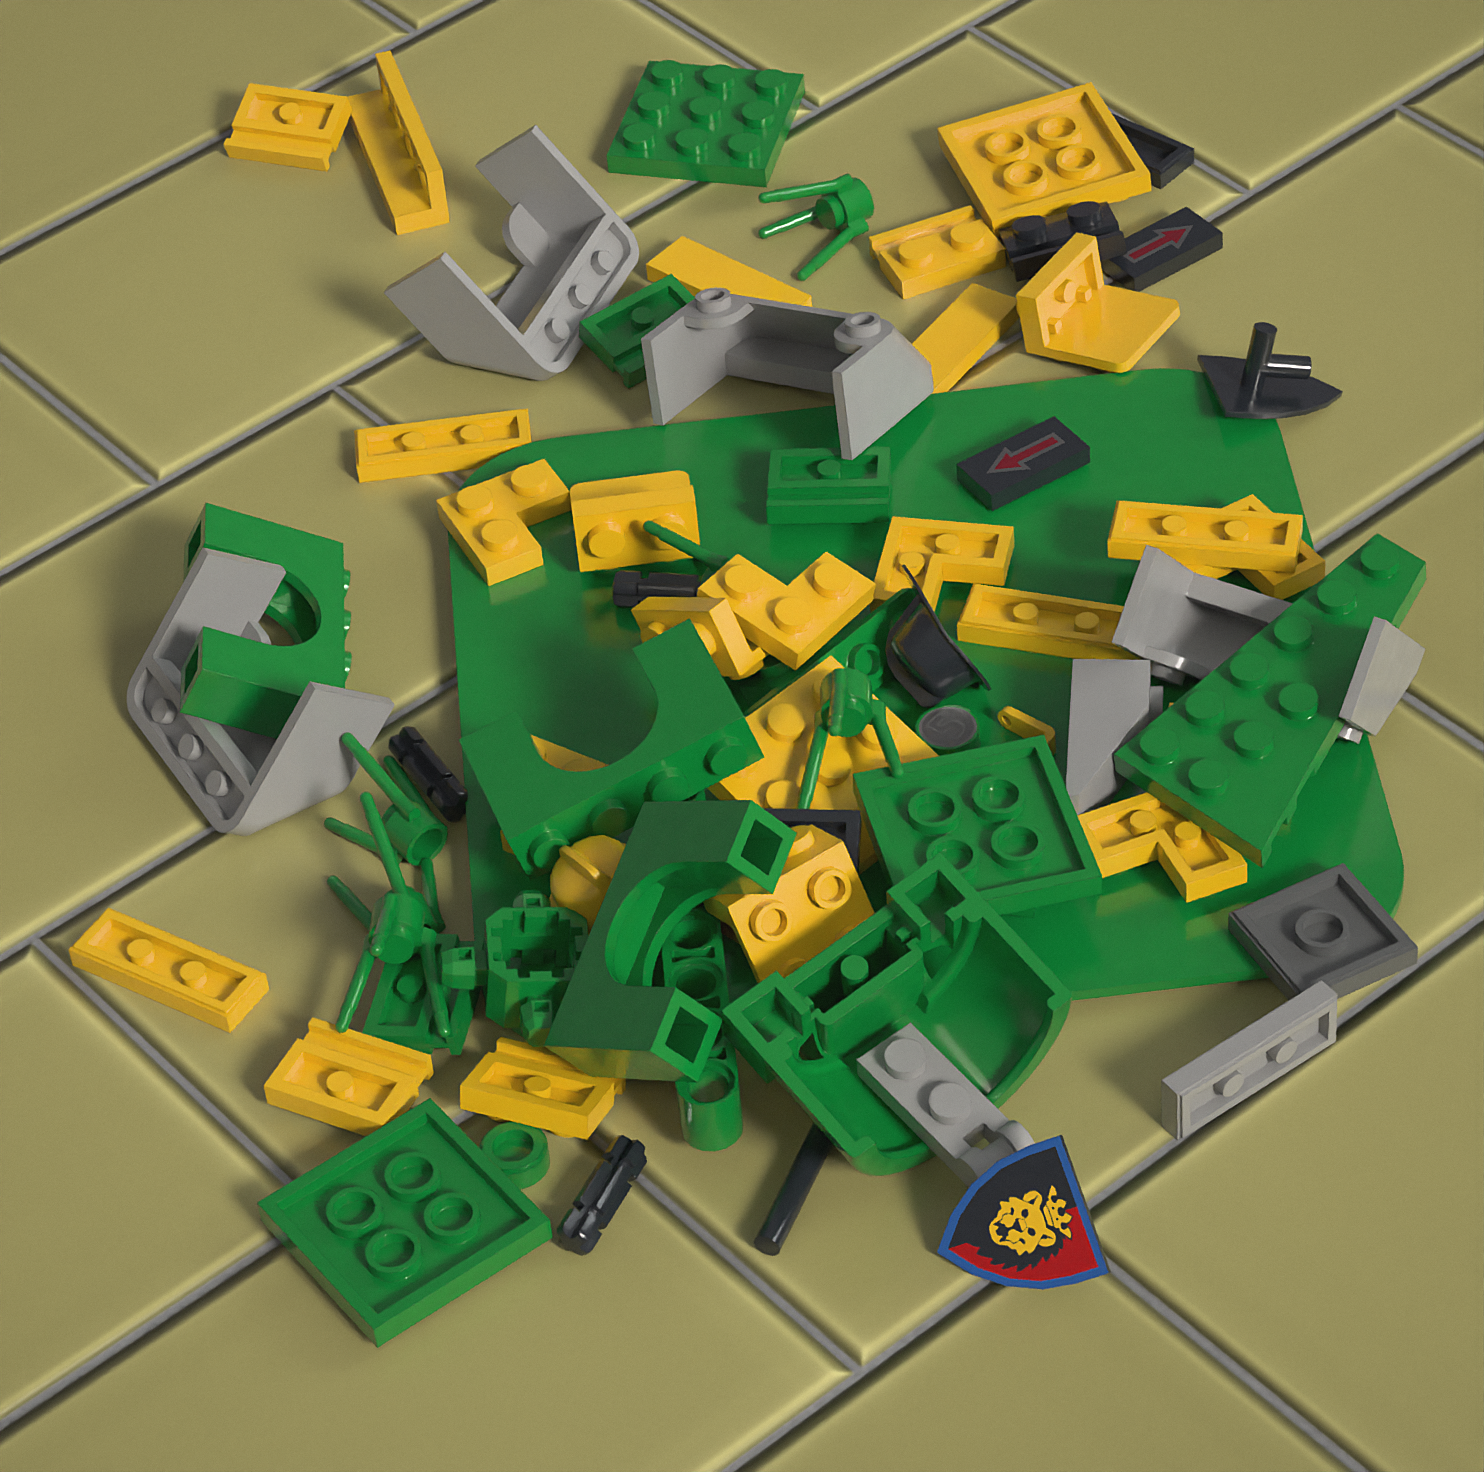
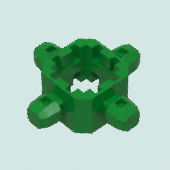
(525, 932)

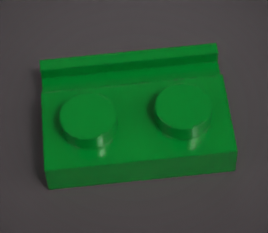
(618, 329)
(824, 488)
(403, 1007)

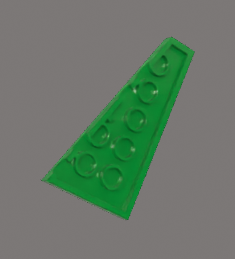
(1269, 713)

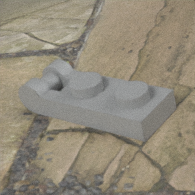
(940, 1104)

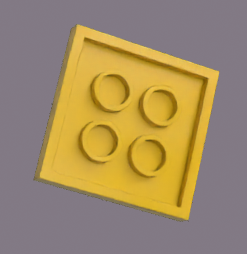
(1043, 157)
(785, 735)

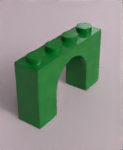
(257, 682)
(690, 747)
(672, 862)

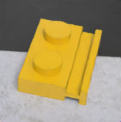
(288, 127)
(937, 252)
(347, 1078)
(538, 1090)

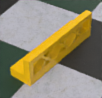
(399, 152)

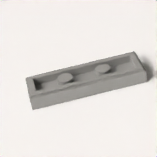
(1249, 1060)

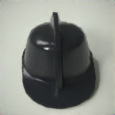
(925, 656)

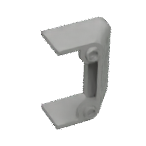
(572, 267)
(853, 356)
(1197, 622)
(232, 773)

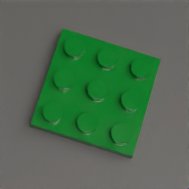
(706, 123)
(992, 815)
(404, 1221)

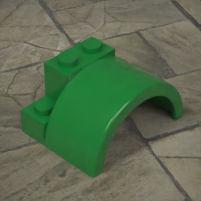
(985, 1010)

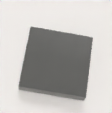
(1323, 932)

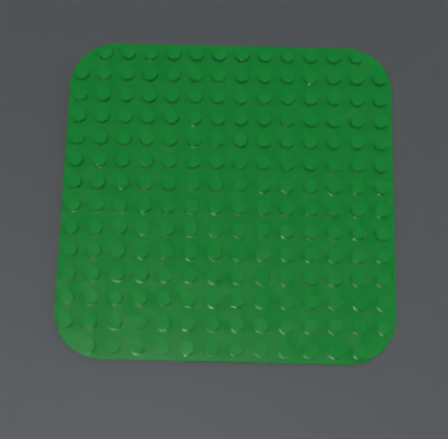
(1154, 436)

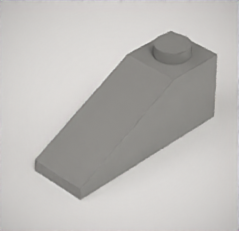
(1107, 709)

